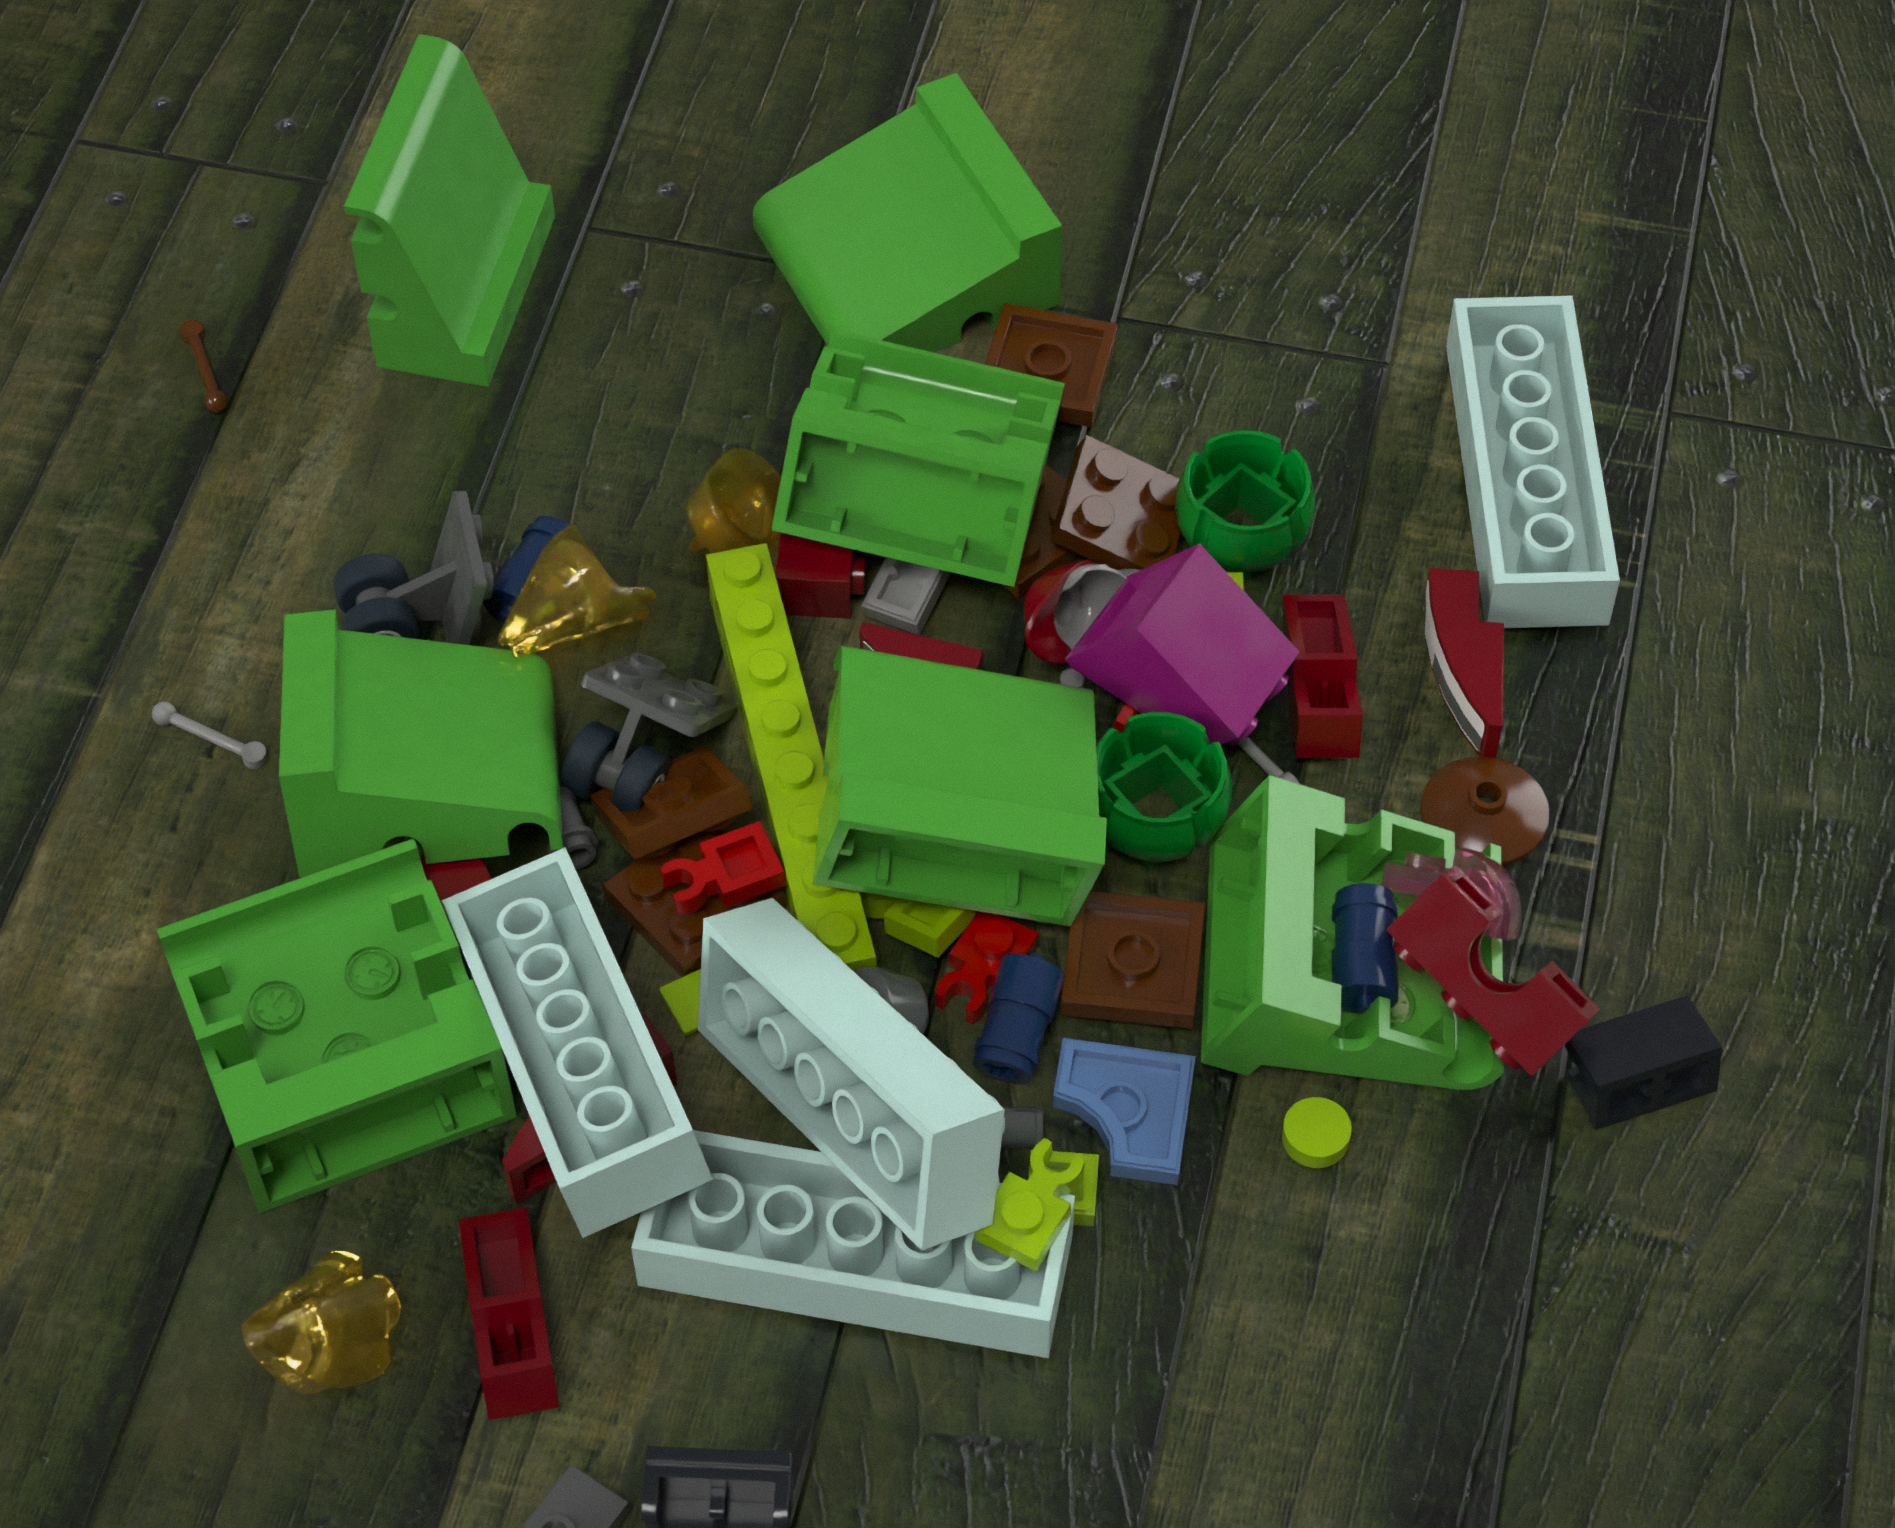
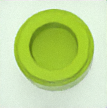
(1316, 1132)

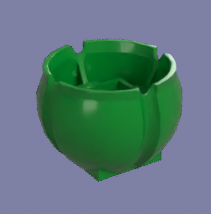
(1251, 474)
(1168, 754)

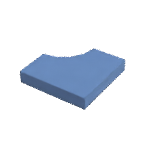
(1132, 1101)

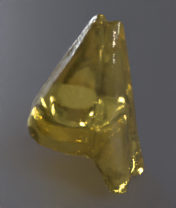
(569, 598)
(325, 1327)

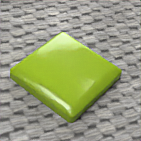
(683, 1001)

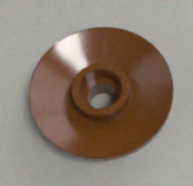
(1513, 821)

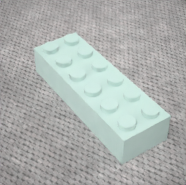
(1531, 463)
(576, 1043)
(850, 1073)
(804, 1240)

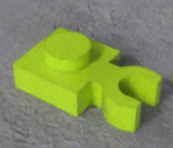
(918, 923)
(1030, 1211)

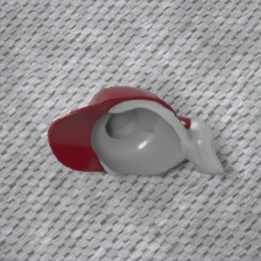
(1065, 605)

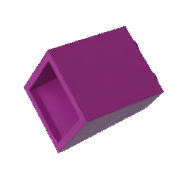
(1187, 646)

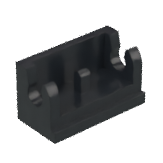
(1643, 1062)
(717, 1488)

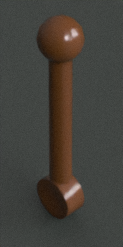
(193, 334)

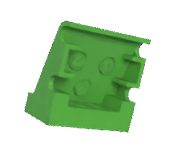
(444, 223)
(915, 227)
(917, 457)
(411, 744)
(960, 788)
(1274, 940)
(338, 1024)

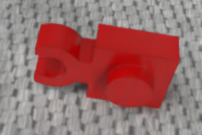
(731, 864)
(978, 958)

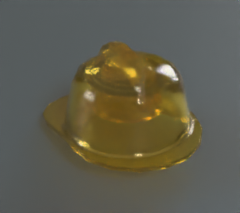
(734, 503)

